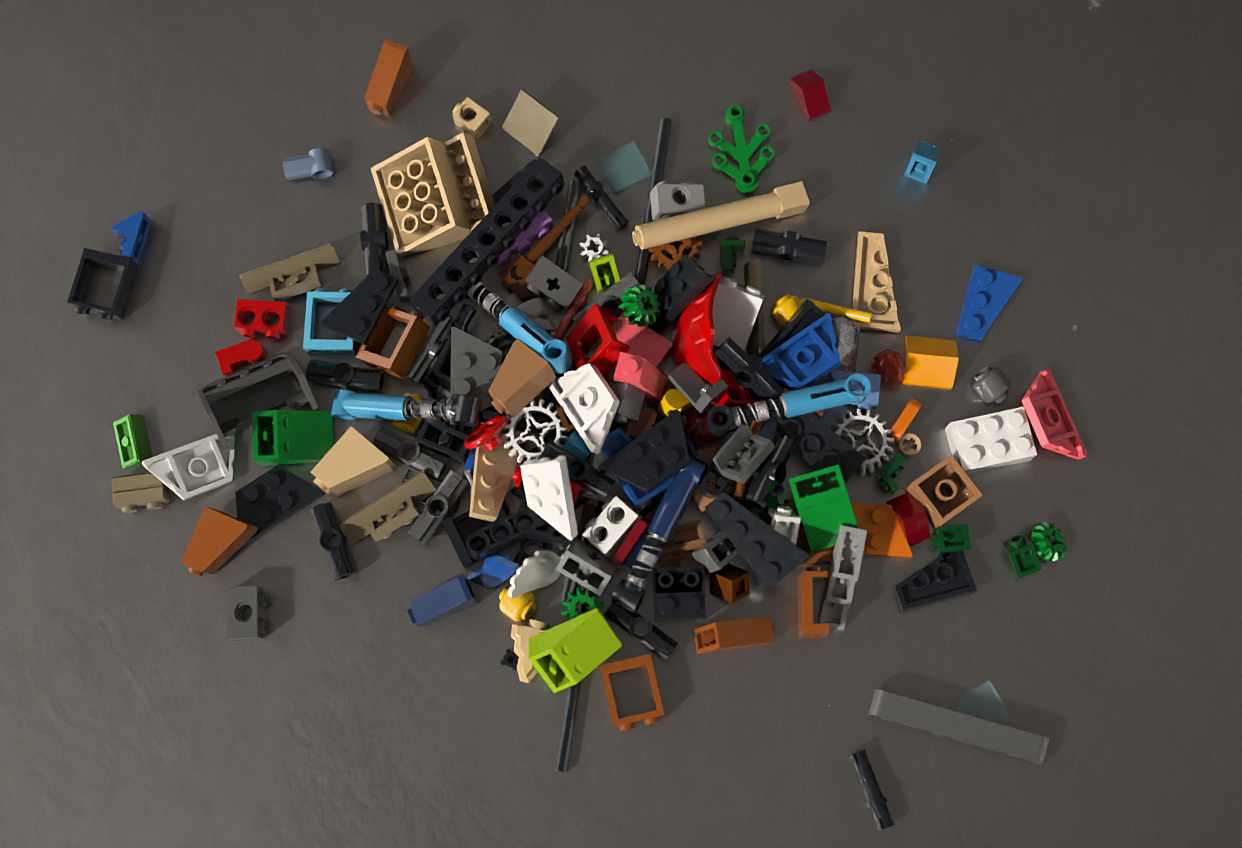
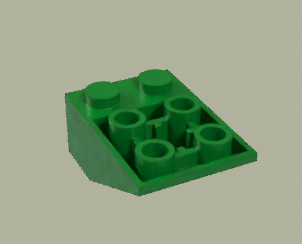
(291, 436)
(823, 505)

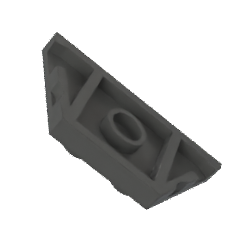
(472, 367)

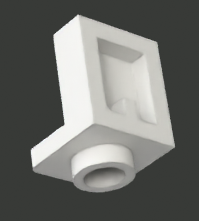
(785, 522)

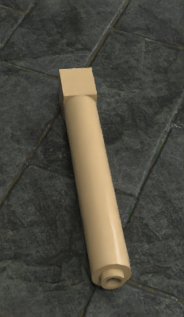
(782, 202)

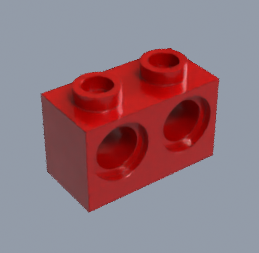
(263, 312)

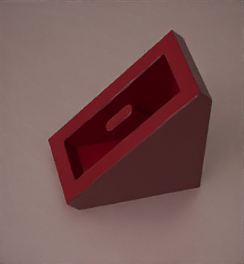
(811, 93)
(911, 518)

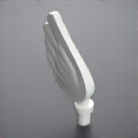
(536, 572)

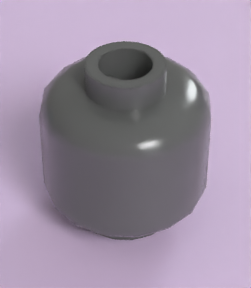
(991, 384)

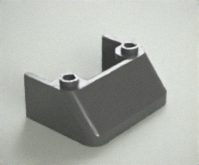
(252, 390)

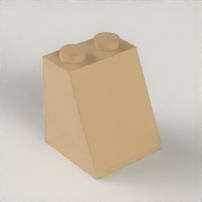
(351, 464)

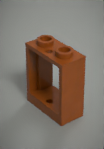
(406, 348)
(627, 665)

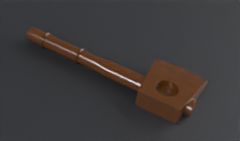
(519, 266)

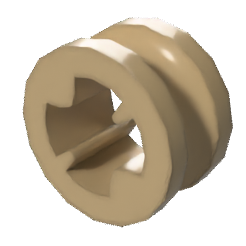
(917, 443)

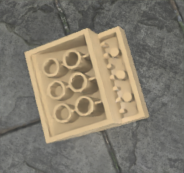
(433, 193)

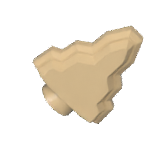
(521, 635)

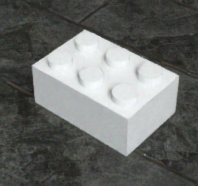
(991, 440)

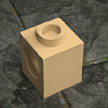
(473, 127)

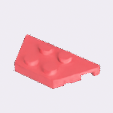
(1051, 417)

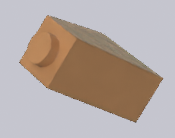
(519, 379)

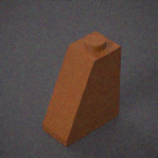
(388, 78)
(215, 541)
(733, 634)

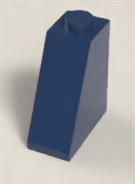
(442, 602)

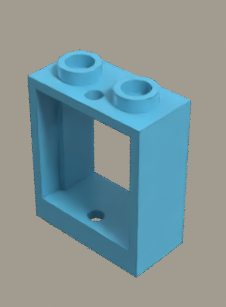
(324, 346)

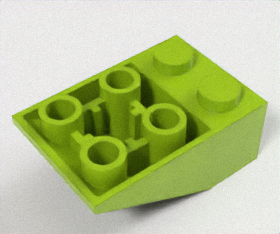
(572, 649)

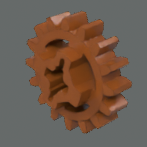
(672, 256)

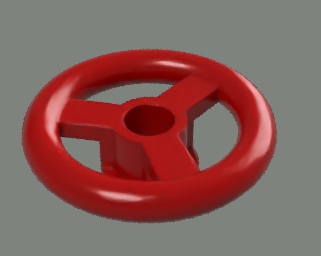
(487, 434)

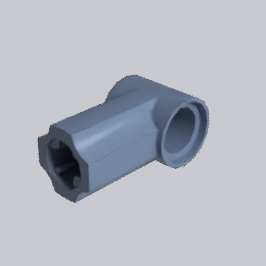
(315, 164)

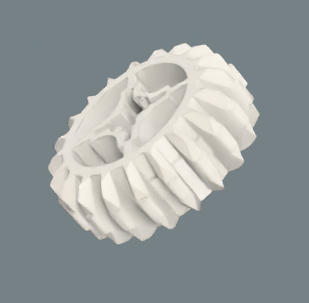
(524, 437)
(869, 448)

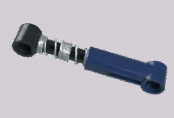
(662, 527)

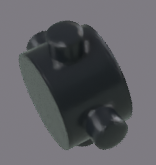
(510, 659)

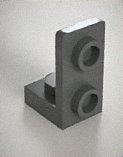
(694, 388)

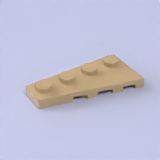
(873, 284)
(491, 479)

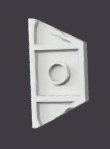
(587, 403)
(194, 466)
(550, 493)

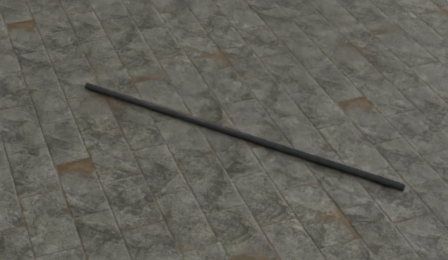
(573, 692)

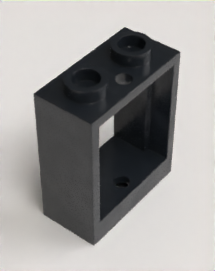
(90, 259)

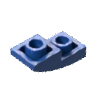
(494, 571)

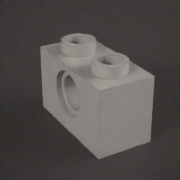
(665, 206)

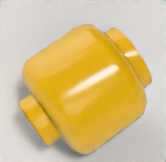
(785, 308)
(518, 608)

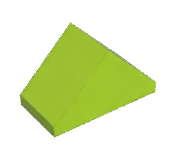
(604, 272)

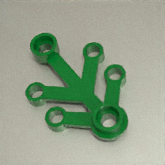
(741, 152)

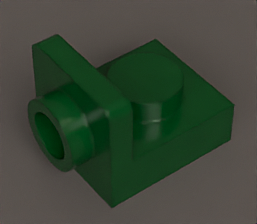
(728, 254)
(892, 469)
(950, 539)
(1022, 555)

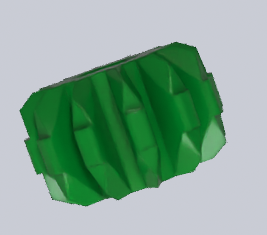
(640, 305)
(583, 599)

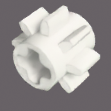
(597, 244)

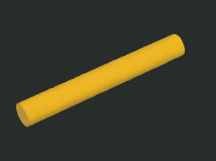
(842, 311)

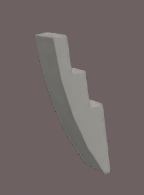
(842, 576)

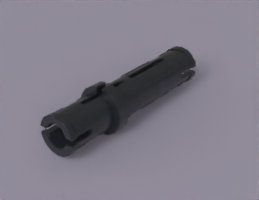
(601, 198)
(443, 352)
(872, 790)

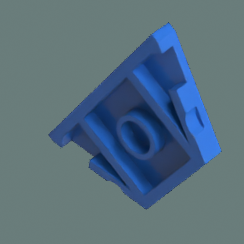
(805, 356)

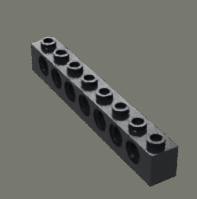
(490, 228)

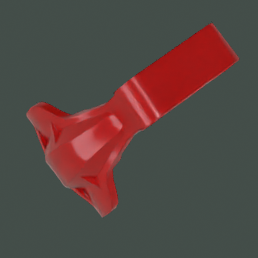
(693, 344)

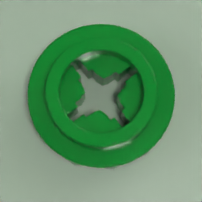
(1043, 545)

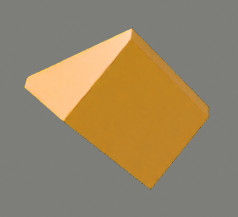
(930, 362)

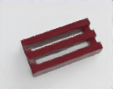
(631, 541)

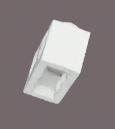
(616, 530)

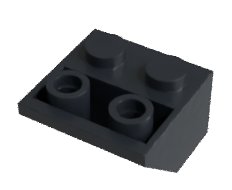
(679, 594)

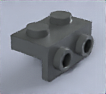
(742, 454)

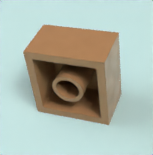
(944, 491)

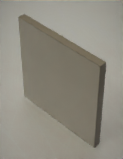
(530, 122)

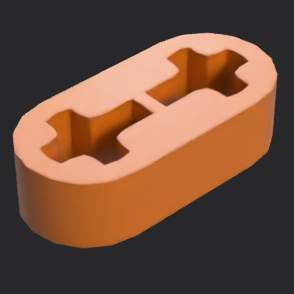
(904, 419)

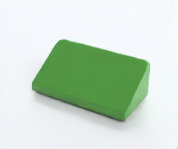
(132, 440)

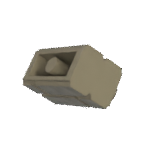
(139, 491)

